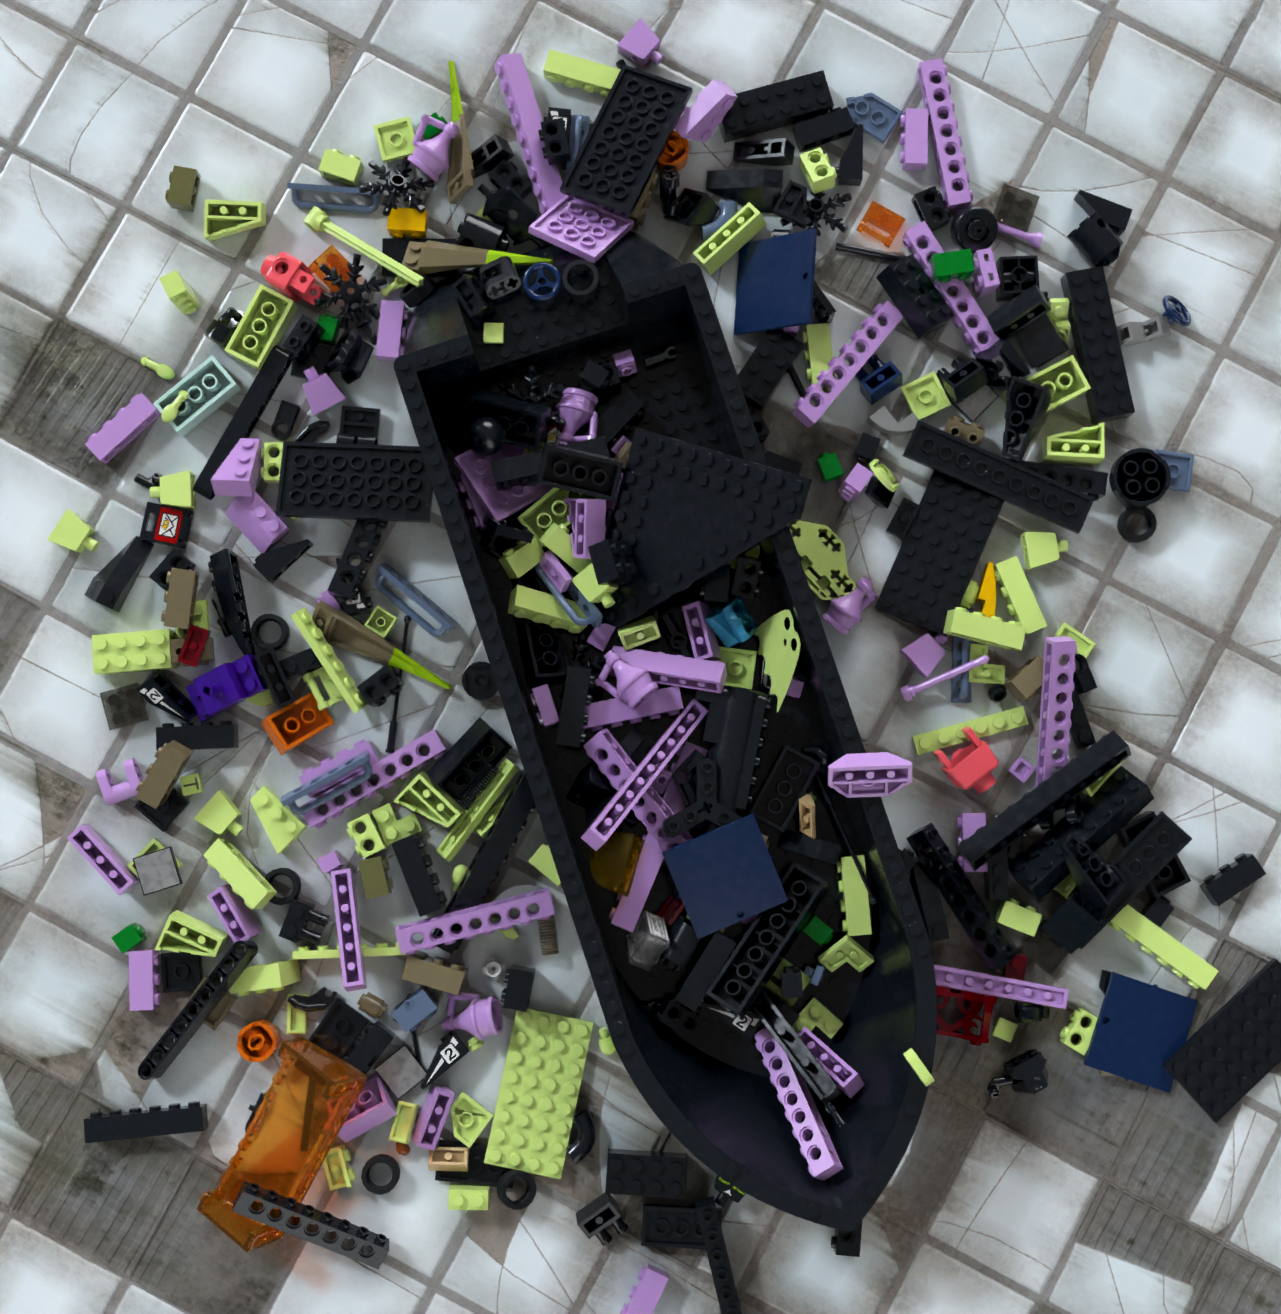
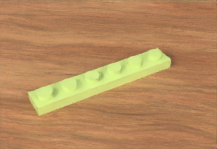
(329, 660)
(981, 726)
(473, 816)
(323, 951)

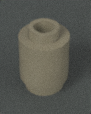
(372, 1005)

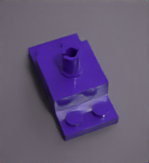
(225, 687)

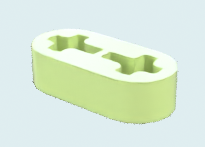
(918, 1067)

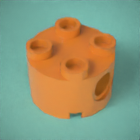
(675, 152)
(258, 1040)

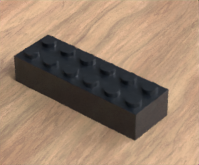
(776, 106)

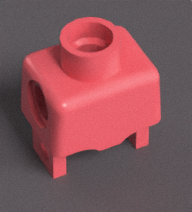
(286, 271)
(970, 765)

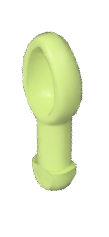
(398, 283)
(162, 370)
(171, 411)

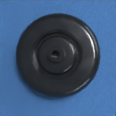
(974, 228)

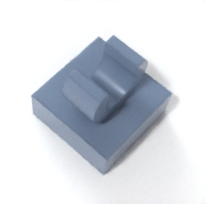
(816, 974)

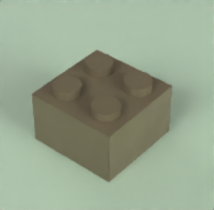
(1026, 679)

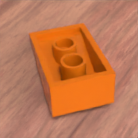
(296, 723)

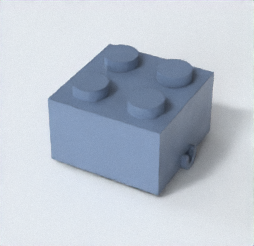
(414, 1009)

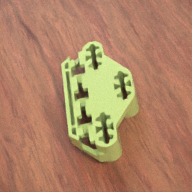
(822, 559)

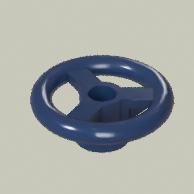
(542, 288)
(1174, 313)

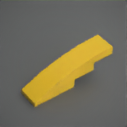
(987, 591)

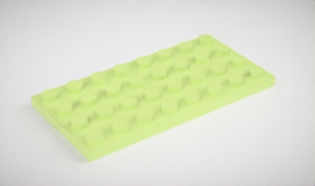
(538, 1092)

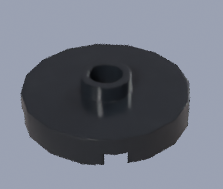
(471, 677)

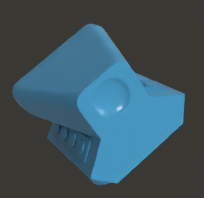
(731, 622)

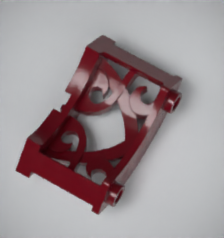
(976, 1003)

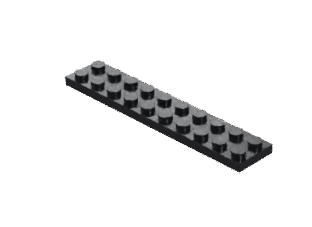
(998, 477)

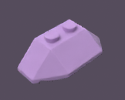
(869, 774)

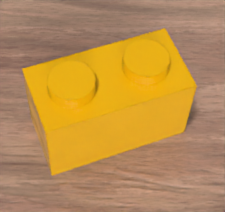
(407, 223)

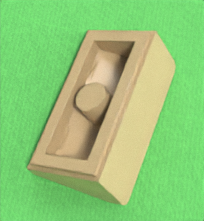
(807, 816)
(449, 1159)

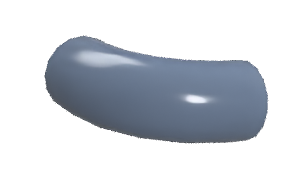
(726, 212)

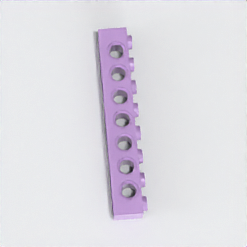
(936, 70)
(922, 234)
(889, 317)
(1050, 706)
(437, 750)
(653, 802)
(463, 917)
(829, 1162)

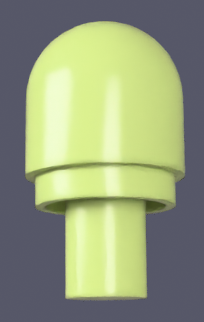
(457, 876)
(605, 1042)

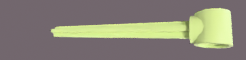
(320, 222)

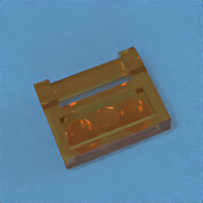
(883, 219)
(331, 258)

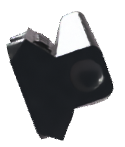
(349, 357)
(1002, 364)
(1027, 1072)

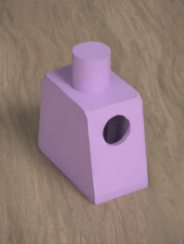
(640, 45)
(321, 391)
(925, 653)

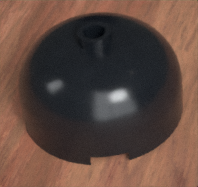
(1148, 474)

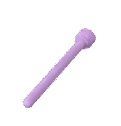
(1034, 238)
(910, 691)

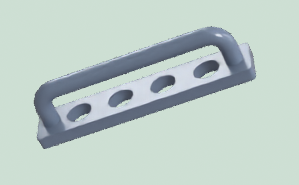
(578, 124)
(332, 206)
(416, 595)
(592, 614)
(964, 694)
(290, 797)

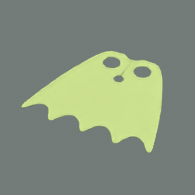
(779, 659)

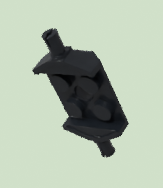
(497, 209)
(659, 891)

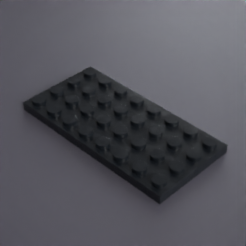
(626, 140)
(354, 482)
(939, 553)
(1233, 1046)

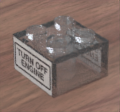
(647, 941)

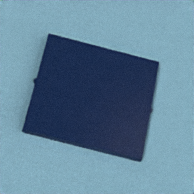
(775, 283)
(725, 876)
(1139, 1031)

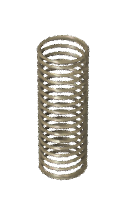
(552, 924)

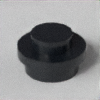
(997, 692)

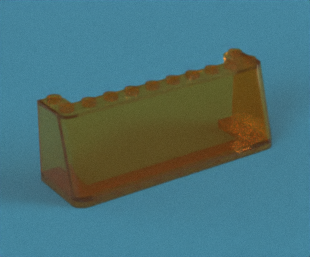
(286, 1137)

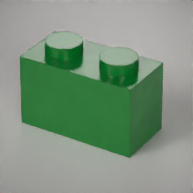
(952, 265)

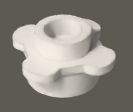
(493, 973)

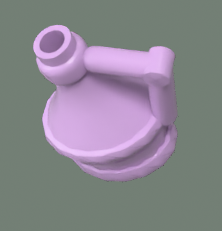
(432, 154)
(577, 409)
(847, 609)
(633, 682)
(480, 1017)

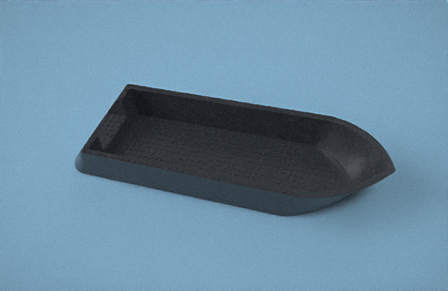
(715, 1085)

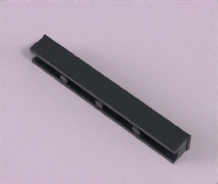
(795, 1048)

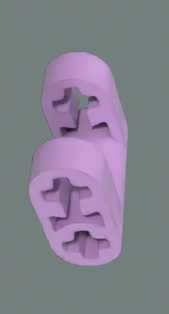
(122, 791)

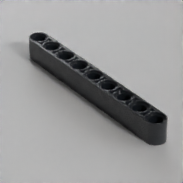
(246, 415)
(154, 1064)

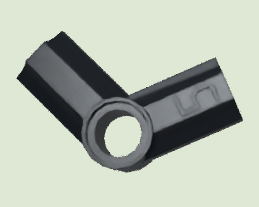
(687, 788)

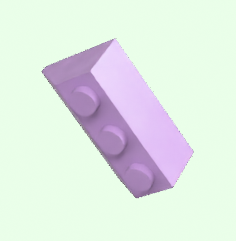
(257, 521)
(370, 1109)

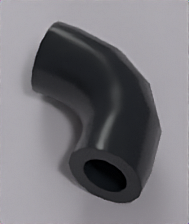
(585, 1136)

